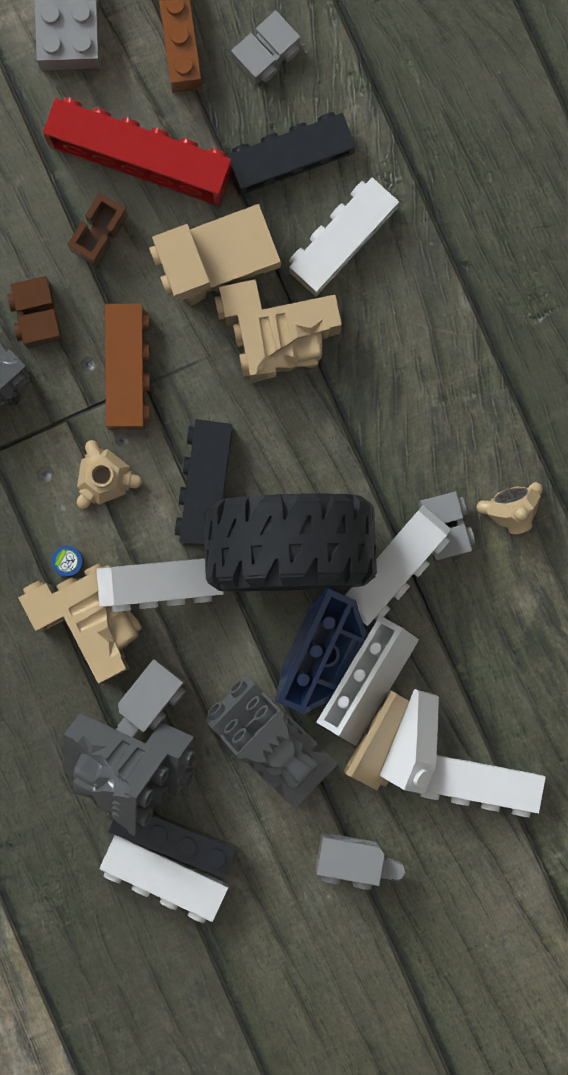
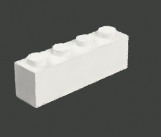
(343, 237)
(398, 562)
(154, 583)
(367, 680)
(486, 784)
(164, 877)

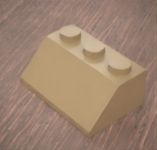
(376, 742)

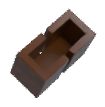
(106, 221)
(32, 297)

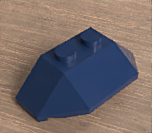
(321, 652)

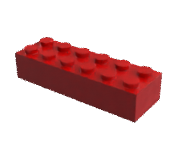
(138, 151)

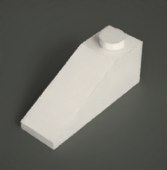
(415, 745)

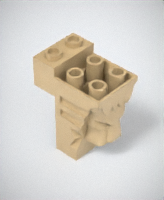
(214, 254)
(276, 336)
(95, 627)

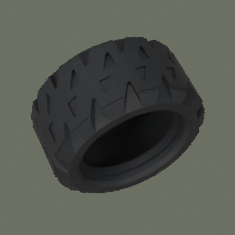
(290, 542)

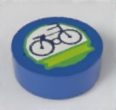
(67, 561)

